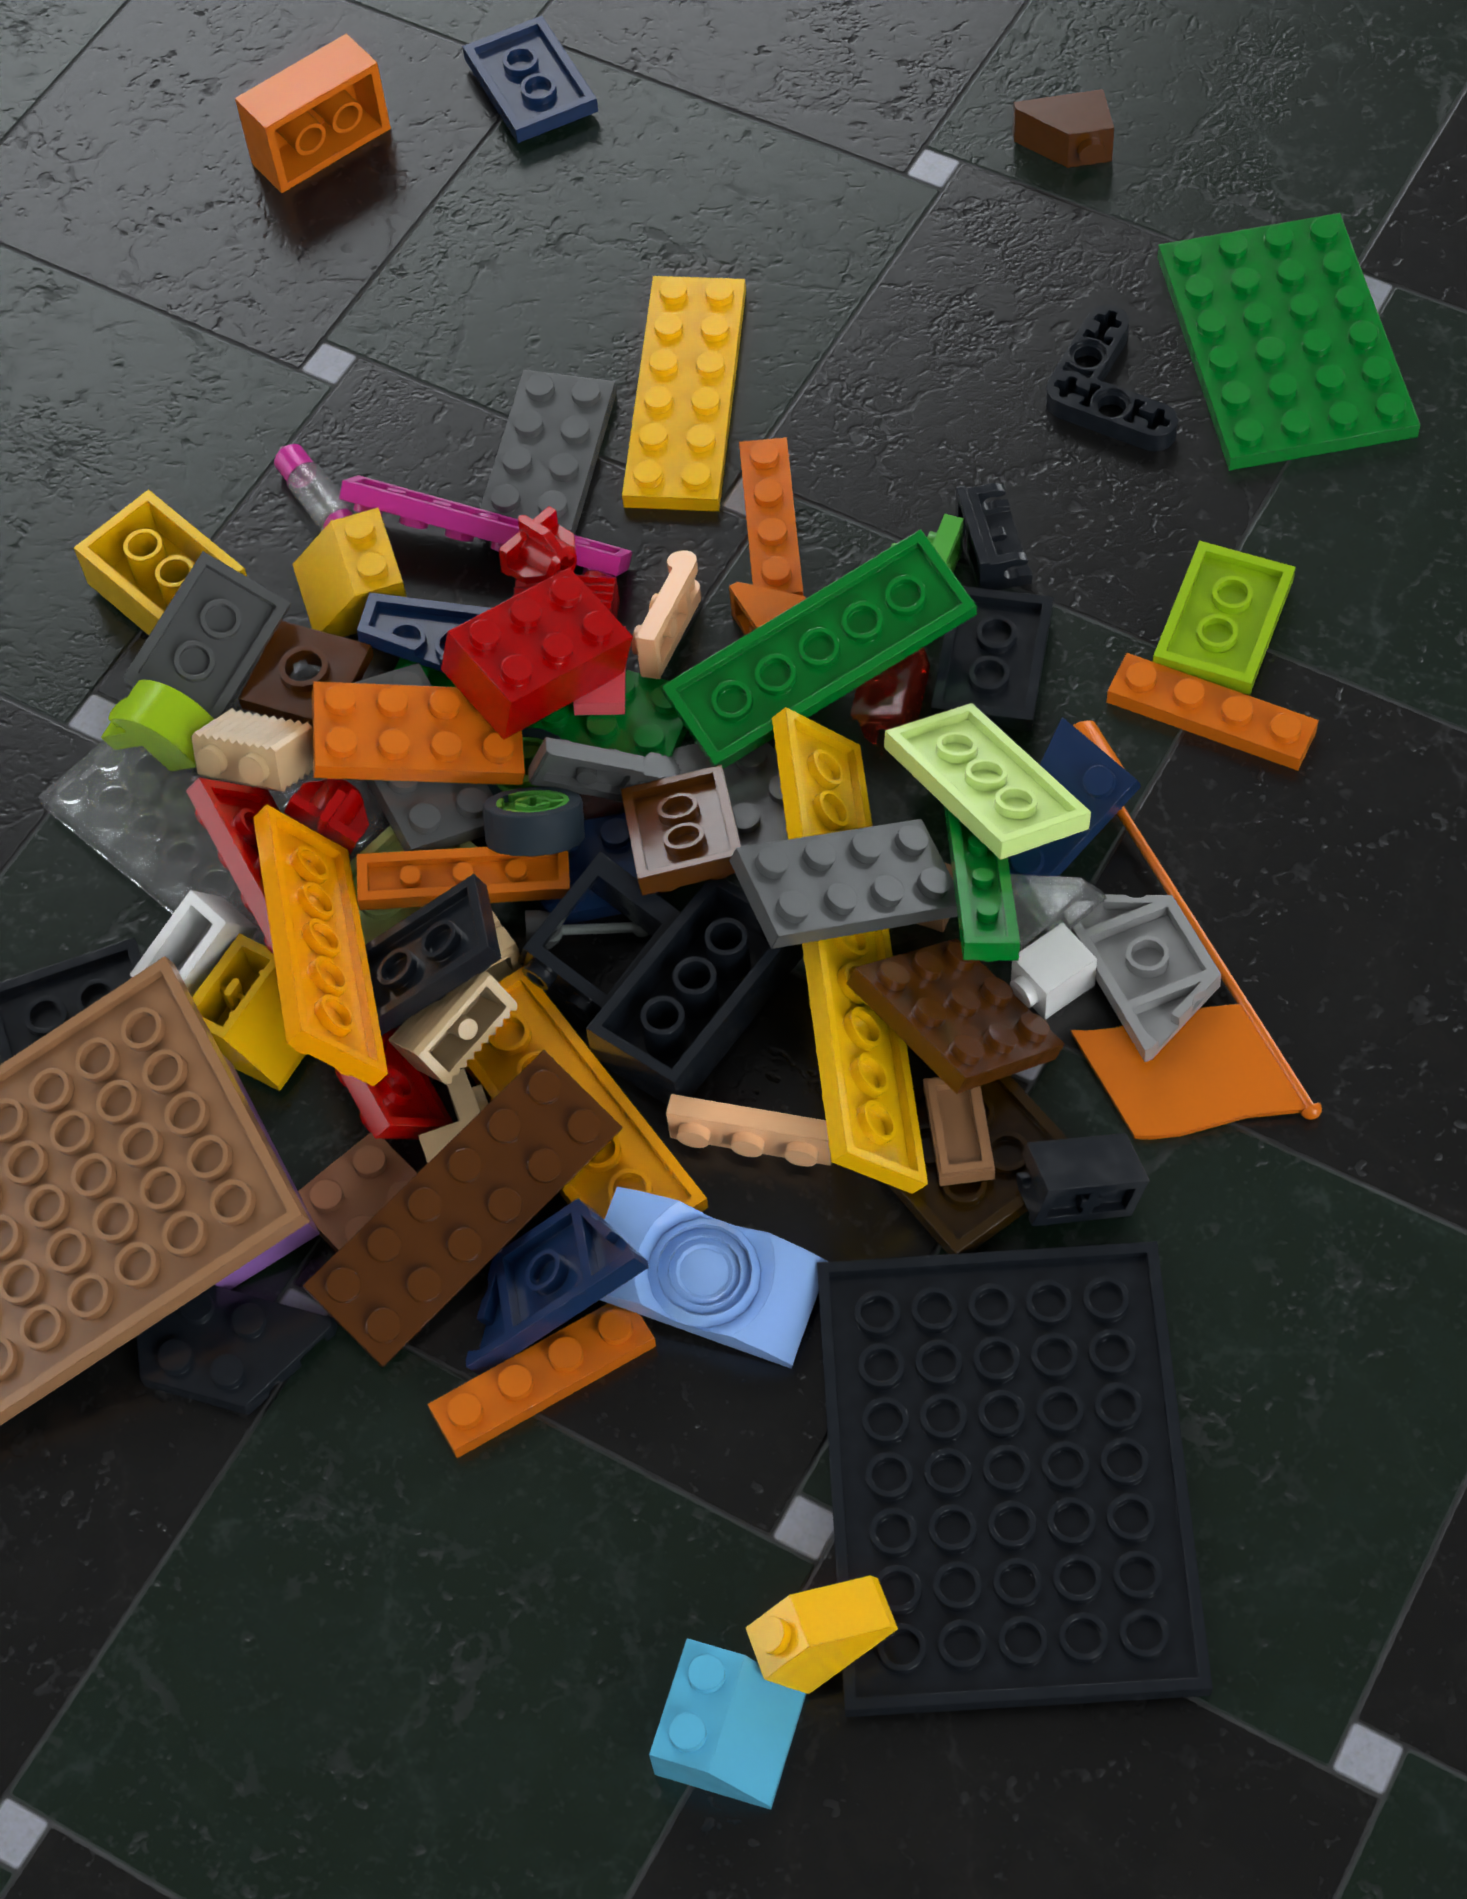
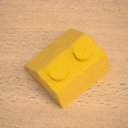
(343, 567)

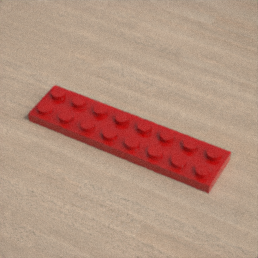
(405, 1099)

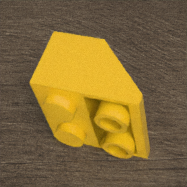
(246, 1015)

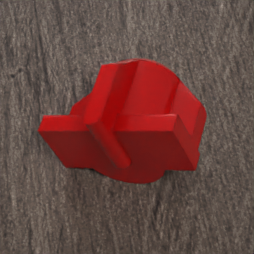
(538, 549)
(332, 810)

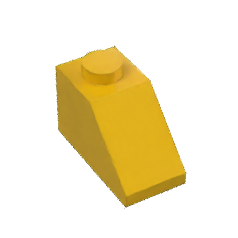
(820, 1632)

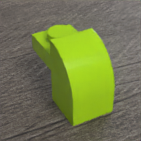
(159, 721)

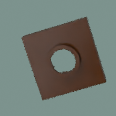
(277, 695)

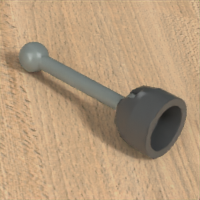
(535, 919)

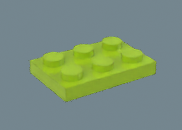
(1224, 616)

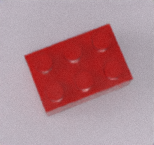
(536, 653)

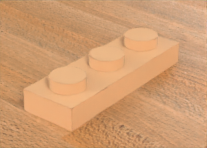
(748, 1130)

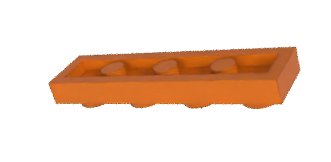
(770, 515)
(1212, 711)
(421, 876)
(540, 1376)

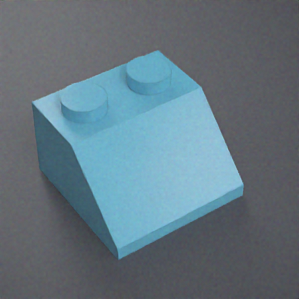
(725, 1726)

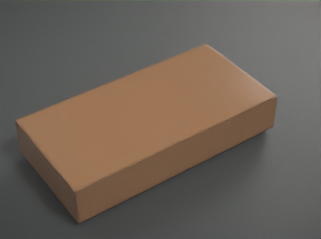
(958, 1133)

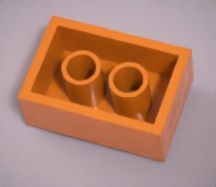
(313, 113)

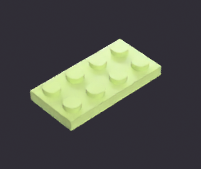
(987, 780)

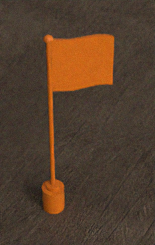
(1212, 1069)

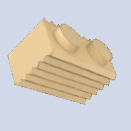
(254, 750)
(453, 1028)

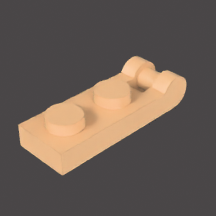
(667, 615)

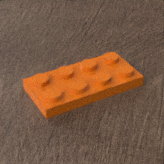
(408, 736)

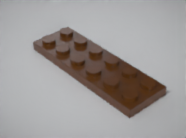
(462, 1208)

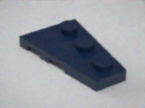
(1092, 780)

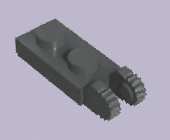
(595, 769)

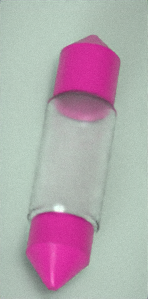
(311, 486)

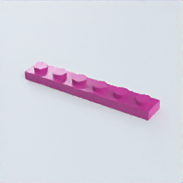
(467, 522)

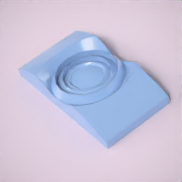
(715, 1276)

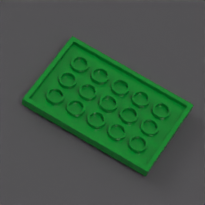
(1287, 342)

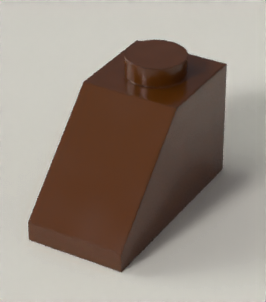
(1066, 128)

